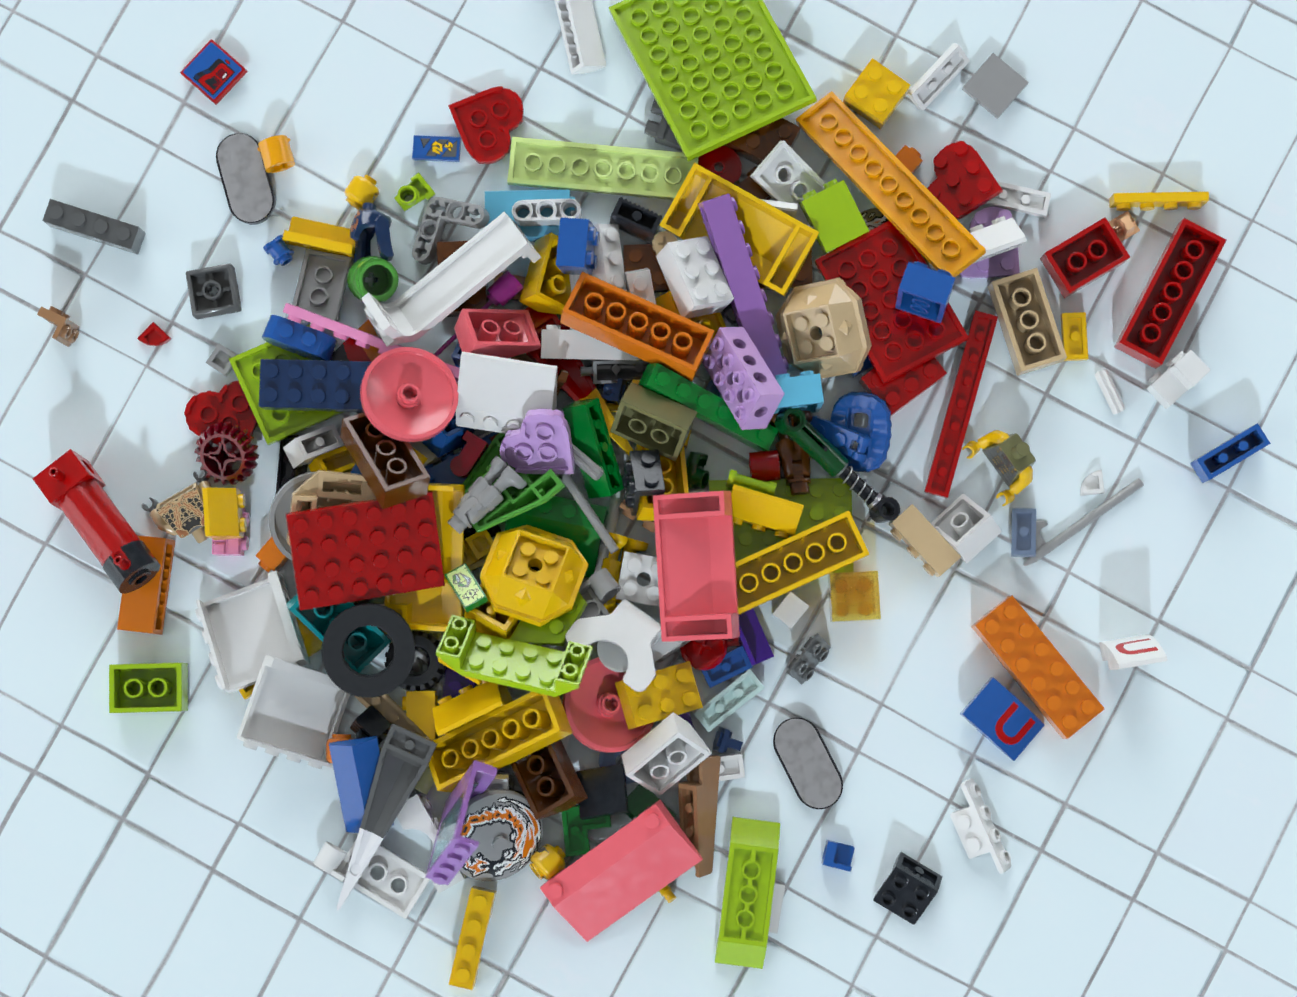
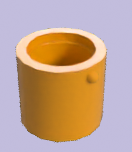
(276, 153)

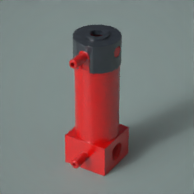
(78, 491)

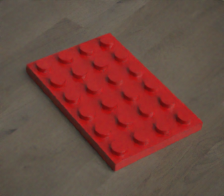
(874, 270)
(364, 551)

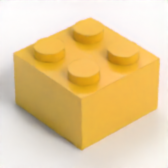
(876, 93)

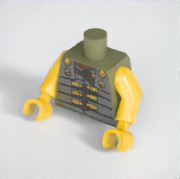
(1010, 459)

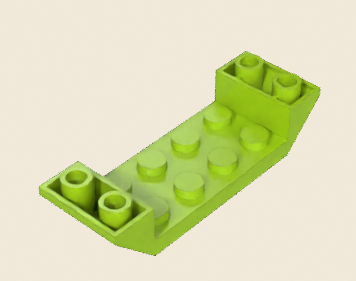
(512, 661)
(748, 893)

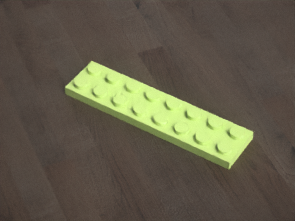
(597, 168)

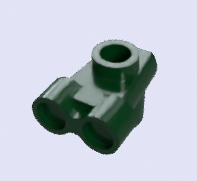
(696, 474)

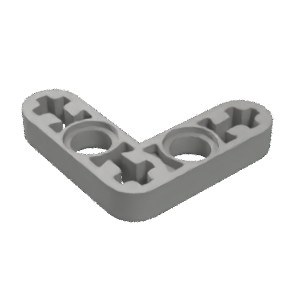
(439, 219)

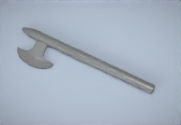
(589, 512)
(1044, 548)

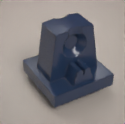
(615, 391)
(723, 741)

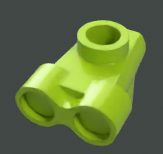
(417, 188)

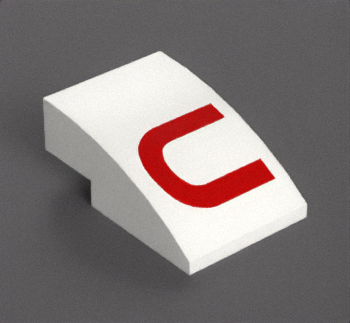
(1132, 652)

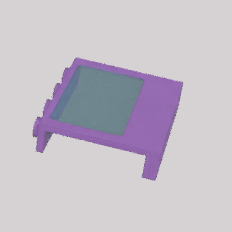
(451, 848)

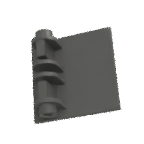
(803, 667)

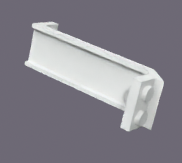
(450, 283)

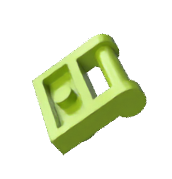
(750, 483)

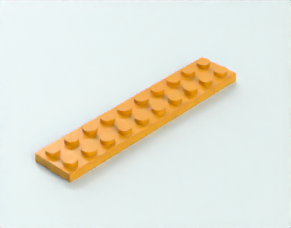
(890, 186)

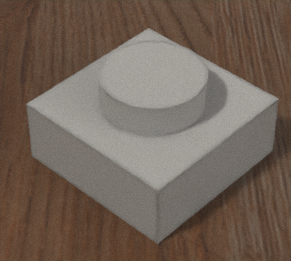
(220, 360)

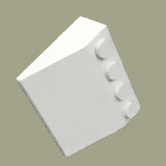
(500, 391)

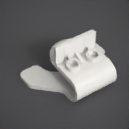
(623, 642)

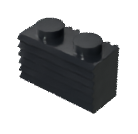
(636, 220)

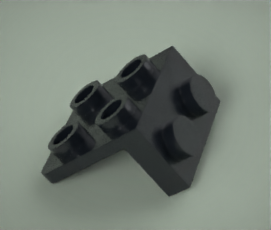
(642, 477)

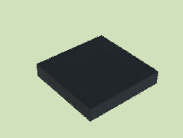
(605, 791)

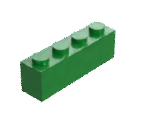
(592, 437)

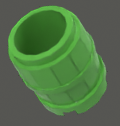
(382, 269)

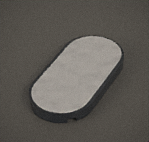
(245, 179)
(808, 763)

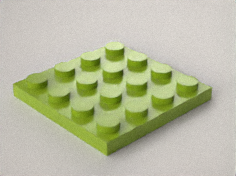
(273, 423)

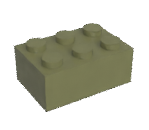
(653, 421)

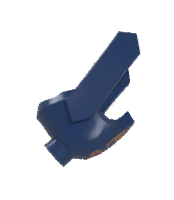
(363, 228)

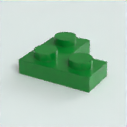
(576, 830)

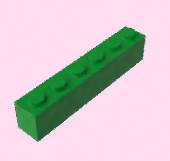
(709, 406)

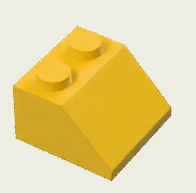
(224, 513)

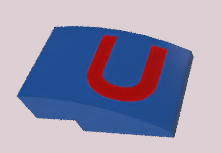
(1002, 718)

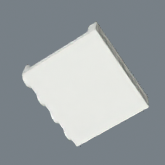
(246, 628)
(292, 712)

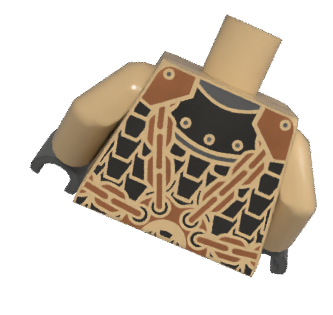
(182, 511)

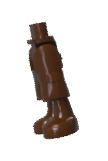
(794, 460)

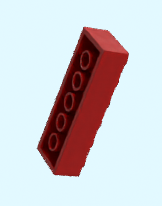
(1170, 293)

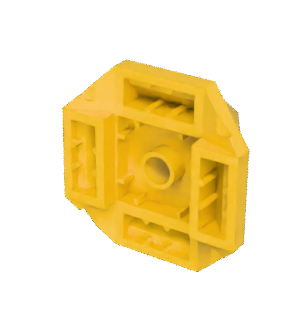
(531, 594)

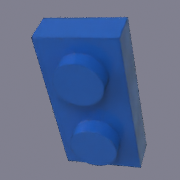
(732, 665)

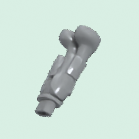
(483, 496)

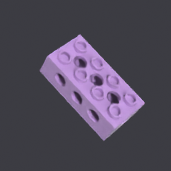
(742, 378)

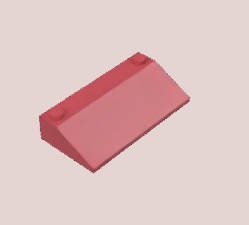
(696, 566)
(622, 871)

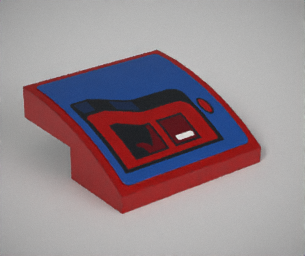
(213, 72)

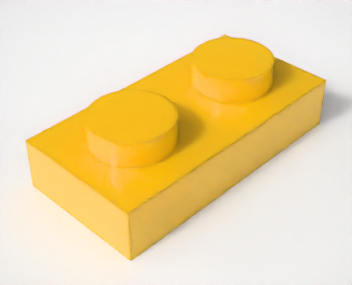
(1074, 336)

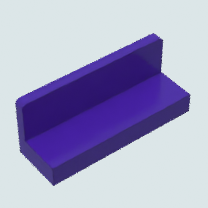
(754, 638)

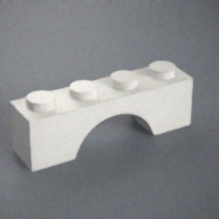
(417, 816)

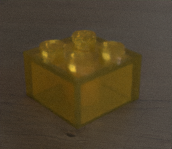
(854, 596)

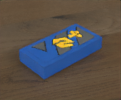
(436, 148)

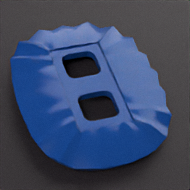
(878, 426)

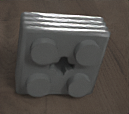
(201, 283)

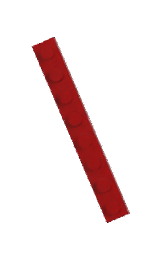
(961, 404)

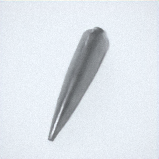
(610, 370)

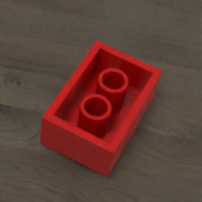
(1084, 257)
(905, 387)

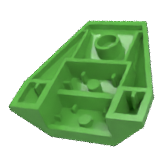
(515, 501)

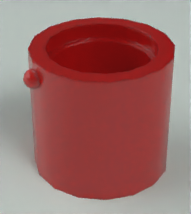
(764, 465)

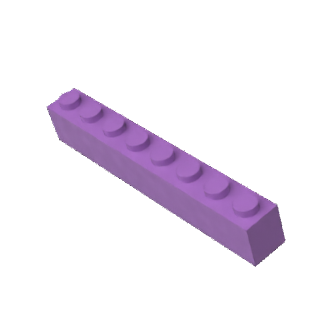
(734, 258)

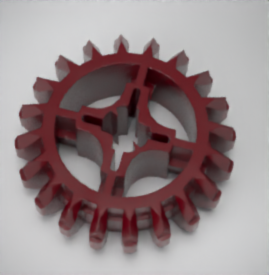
(235, 444)

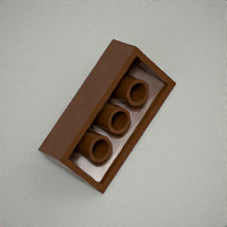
(549, 781)

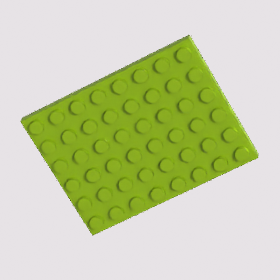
(712, 67)

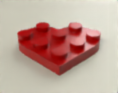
(487, 121)
(962, 180)
(214, 407)

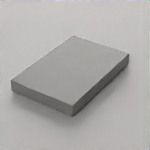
(322, 283)

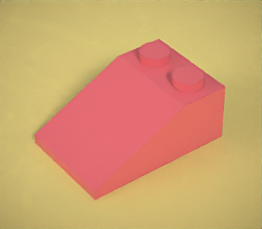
(496, 332)

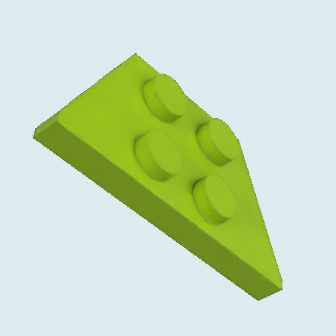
(552, 632)

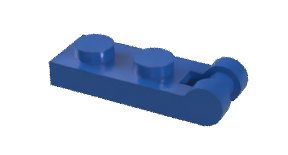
(843, 438)

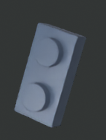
(1023, 532)

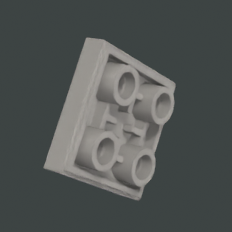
(995, 85)

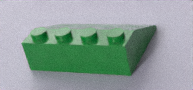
(567, 520)

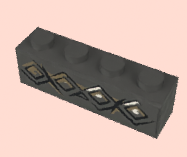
(94, 226)

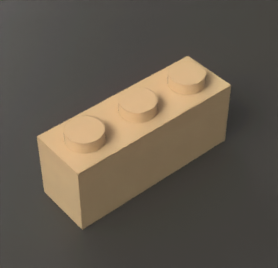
(924, 541)

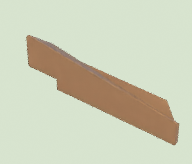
(699, 809)

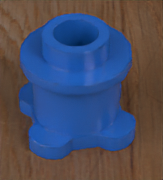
(279, 251)

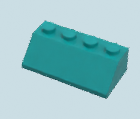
(360, 645)

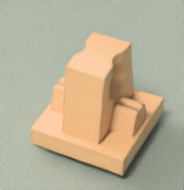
(1124, 226)

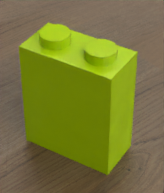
(833, 215)

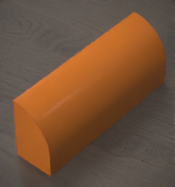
(146, 607)

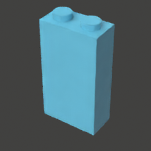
(499, 201)

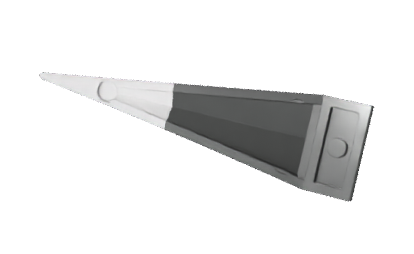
(398, 771)

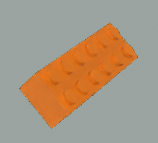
(636, 326)
(1037, 667)

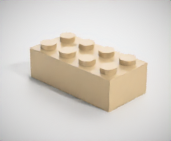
(1027, 321)

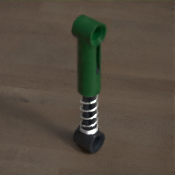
(835, 463)

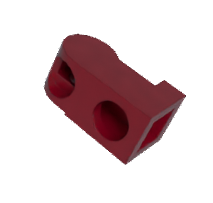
(469, 456)

